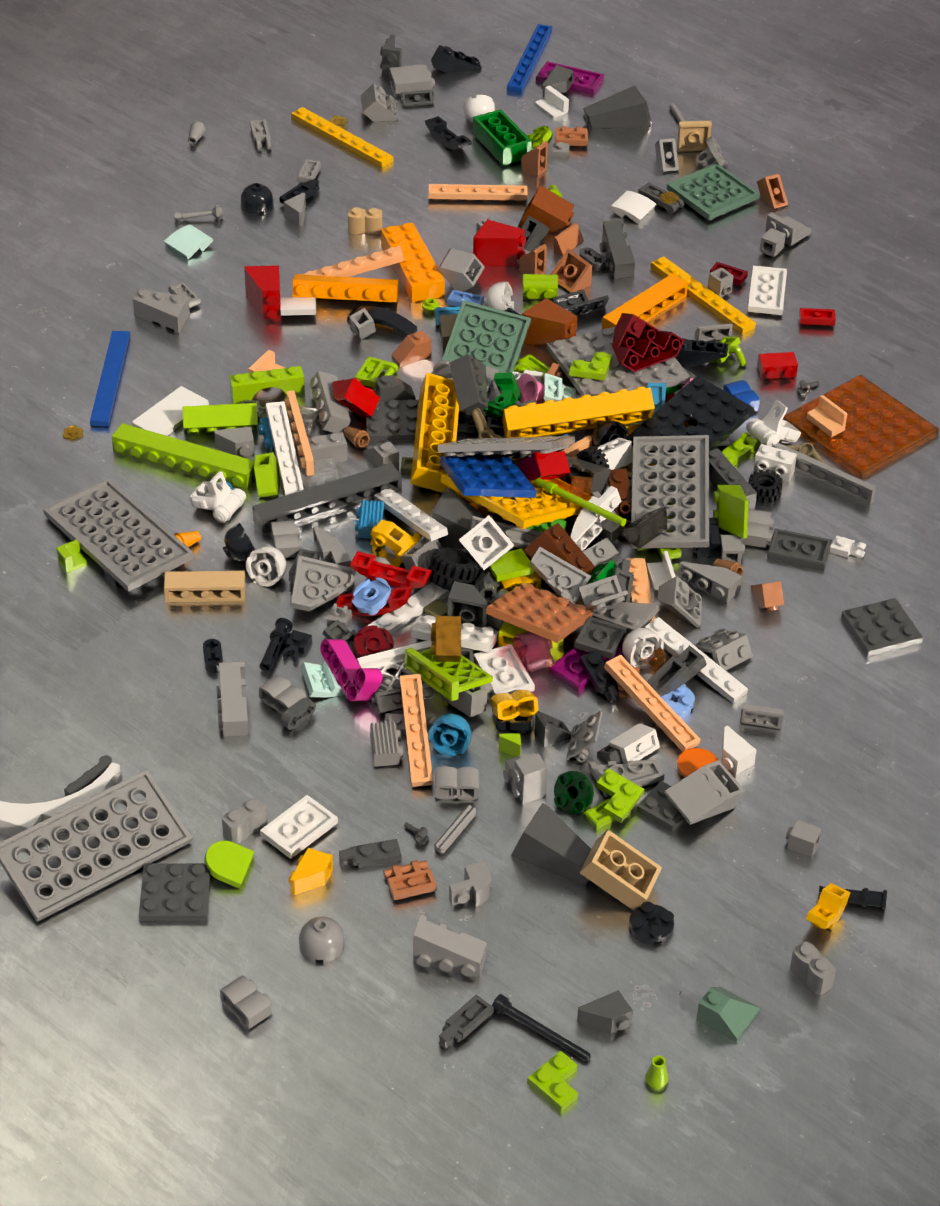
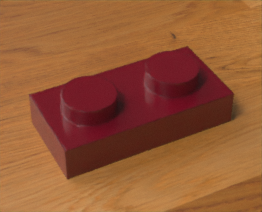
(739, 275)

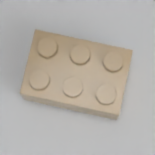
(621, 870)

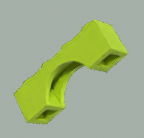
(248, 384)

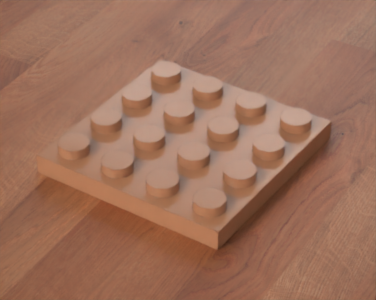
(539, 612)

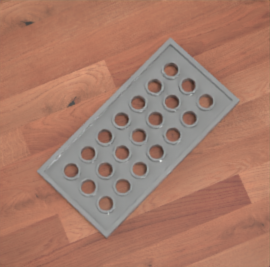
(680, 484)
(109, 511)
(100, 875)

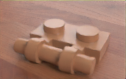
(574, 136)
(415, 881)

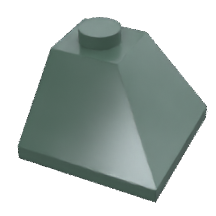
(726, 1012)

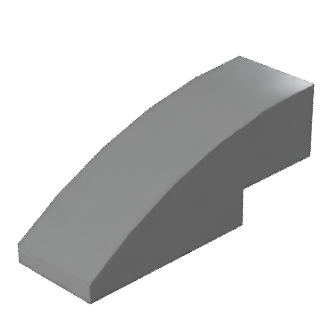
(330, 548)

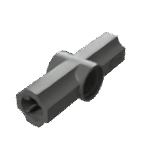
(487, 585)

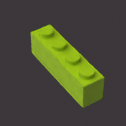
(219, 417)

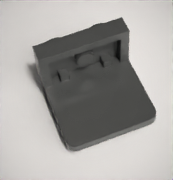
(390, 56)

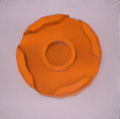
(693, 759)

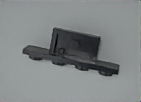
(578, 302)

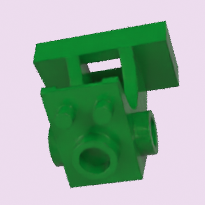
(509, 395)

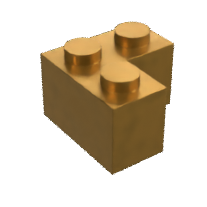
(446, 639)

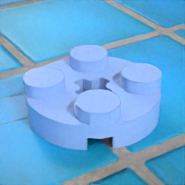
(378, 588)
(685, 700)

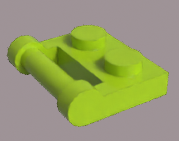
(371, 370)

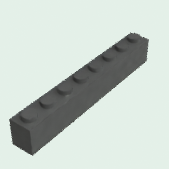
(327, 497)

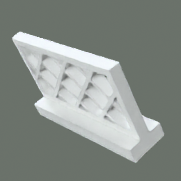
(392, 659)

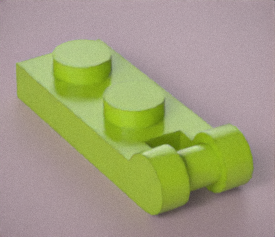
(739, 450)

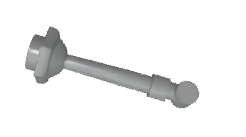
(216, 212)

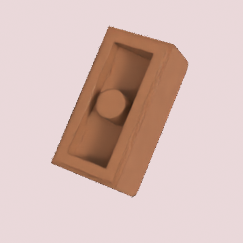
(567, 239)

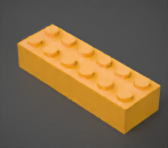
(418, 270)

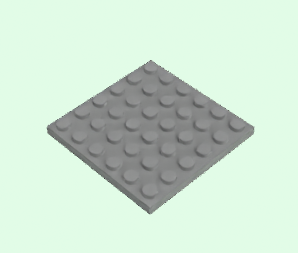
(618, 376)
(491, 446)

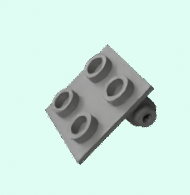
(583, 736)

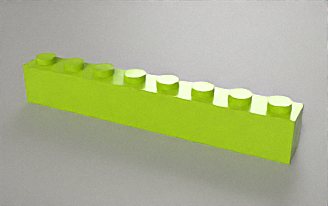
(183, 455)

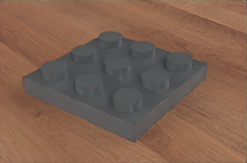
(393, 420)
(881, 627)
(174, 892)

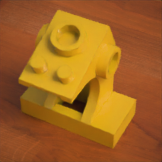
(383, 534)

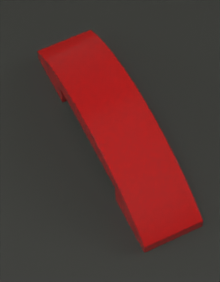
(395, 576)
(397, 599)

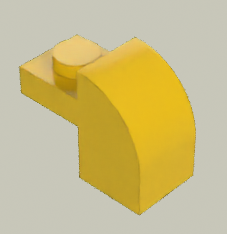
(829, 907)

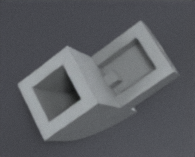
(474, 887)

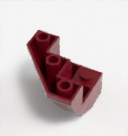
(641, 344)

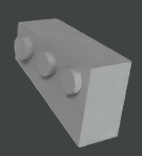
(162, 308)
(233, 699)
(446, 950)

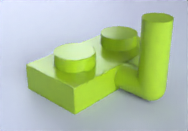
(733, 347)

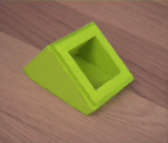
(510, 744)

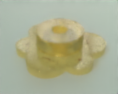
(338, 120)
(669, 197)
(73, 432)

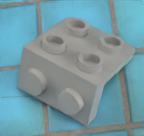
(794, 230)
(601, 592)
(727, 647)

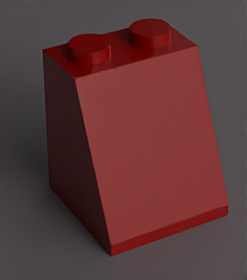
(499, 244)
(263, 290)

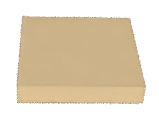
(693, 135)

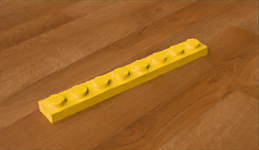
(342, 137)
(705, 296)

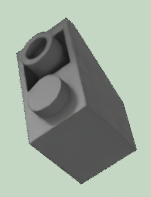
(559, 78)

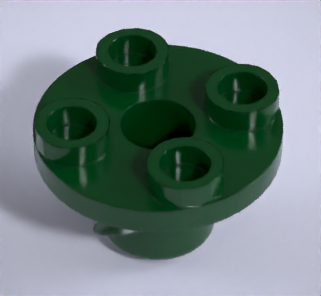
(573, 792)

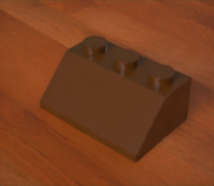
(561, 545)

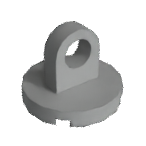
(711, 154)

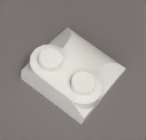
(486, 543)

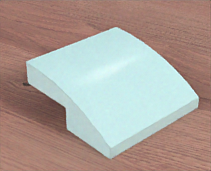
(188, 241)
(555, 390)
(321, 680)

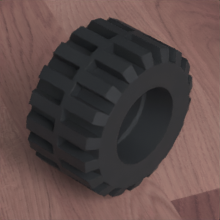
(452, 565)

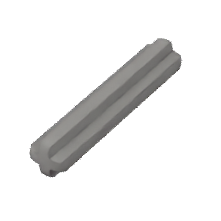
(455, 829)

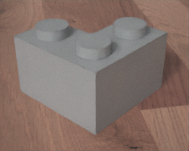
(527, 776)

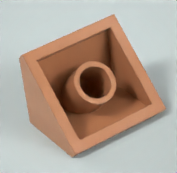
(573, 272)

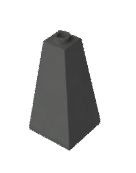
(620, 110)
(455, 516)
(552, 846)

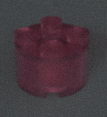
(533, 651)

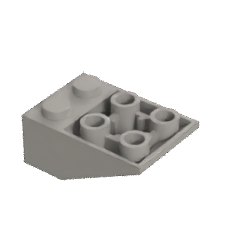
(705, 793)

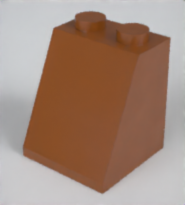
(549, 210)
(549, 323)

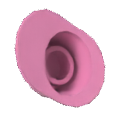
(530, 389)

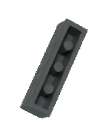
(724, 473)

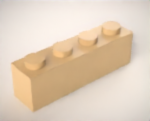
(205, 586)

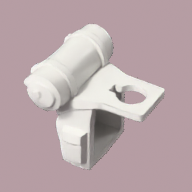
(773, 429)
(218, 498)

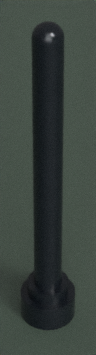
(503, 1006)

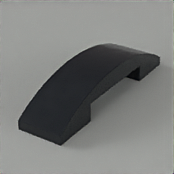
(447, 138)
(388, 318)

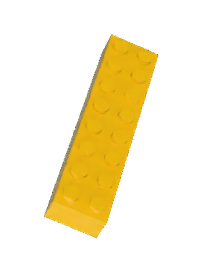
(578, 414)
(434, 426)

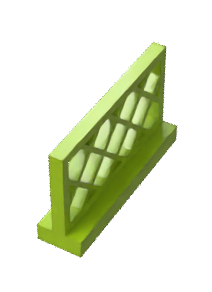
(440, 677)

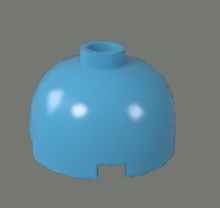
(450, 734)

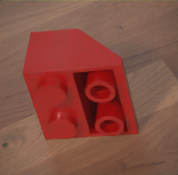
(355, 396)
(544, 466)

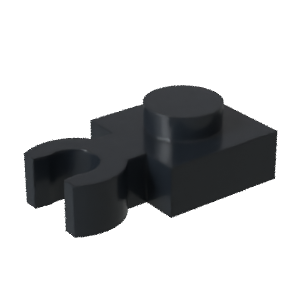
(296, 643)
(518, 724)

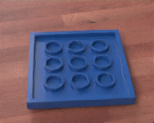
(487, 476)

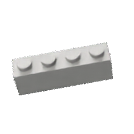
(331, 413)

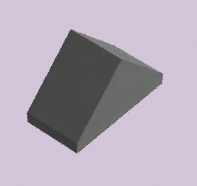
(550, 730)

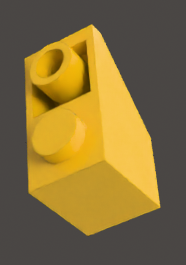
(311, 871)

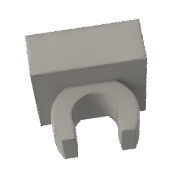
(342, 614)

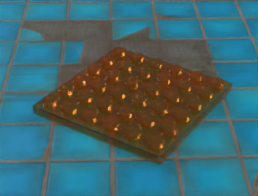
(875, 427)

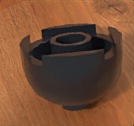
(256, 199)
(608, 431)
(237, 544)

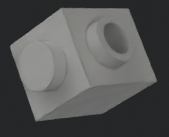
(772, 242)
(720, 282)
(362, 324)
(732, 548)
(803, 838)

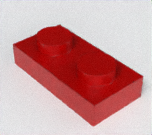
(813, 316)

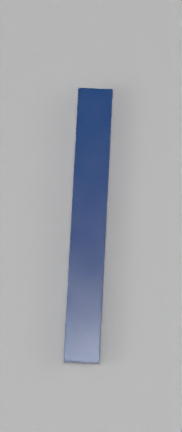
(529, 58)
(110, 379)

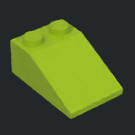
(731, 509)

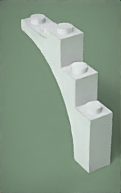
(19, 817)

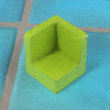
(70, 556)

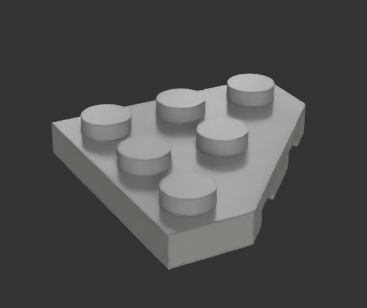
(319, 582)

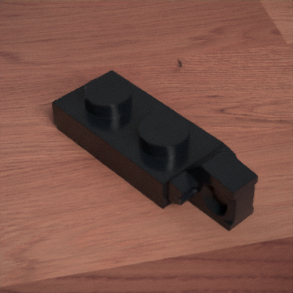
(309, 190)
(599, 676)

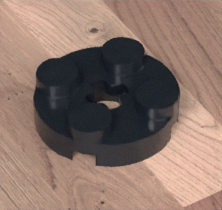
(651, 913)

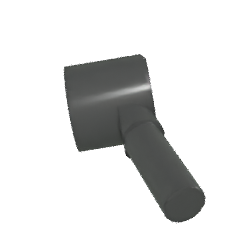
(804, 387)
(421, 834)

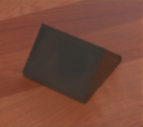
(646, 527)

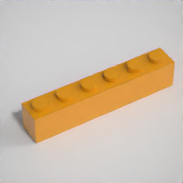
(345, 288)
(651, 301)

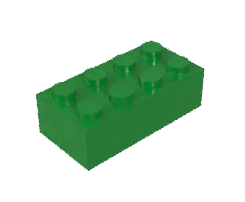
(501, 136)

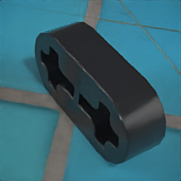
(215, 655)

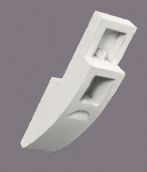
(588, 523)

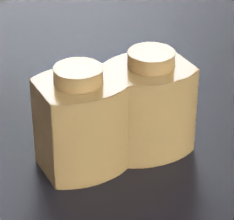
(365, 221)

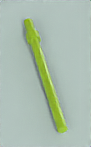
(553, 489)

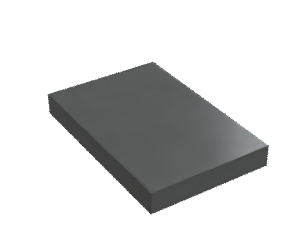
(799, 548)

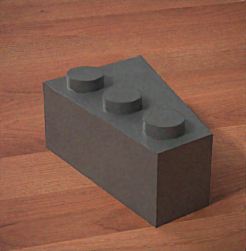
(616, 251)
(470, 383)
(586, 469)

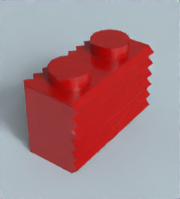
(777, 365)

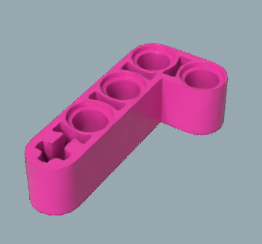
(356, 682)

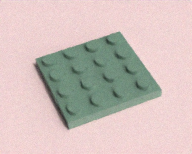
(713, 191)
(487, 335)

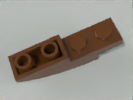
(619, 479)

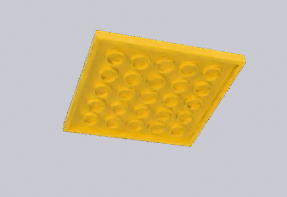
(527, 511)

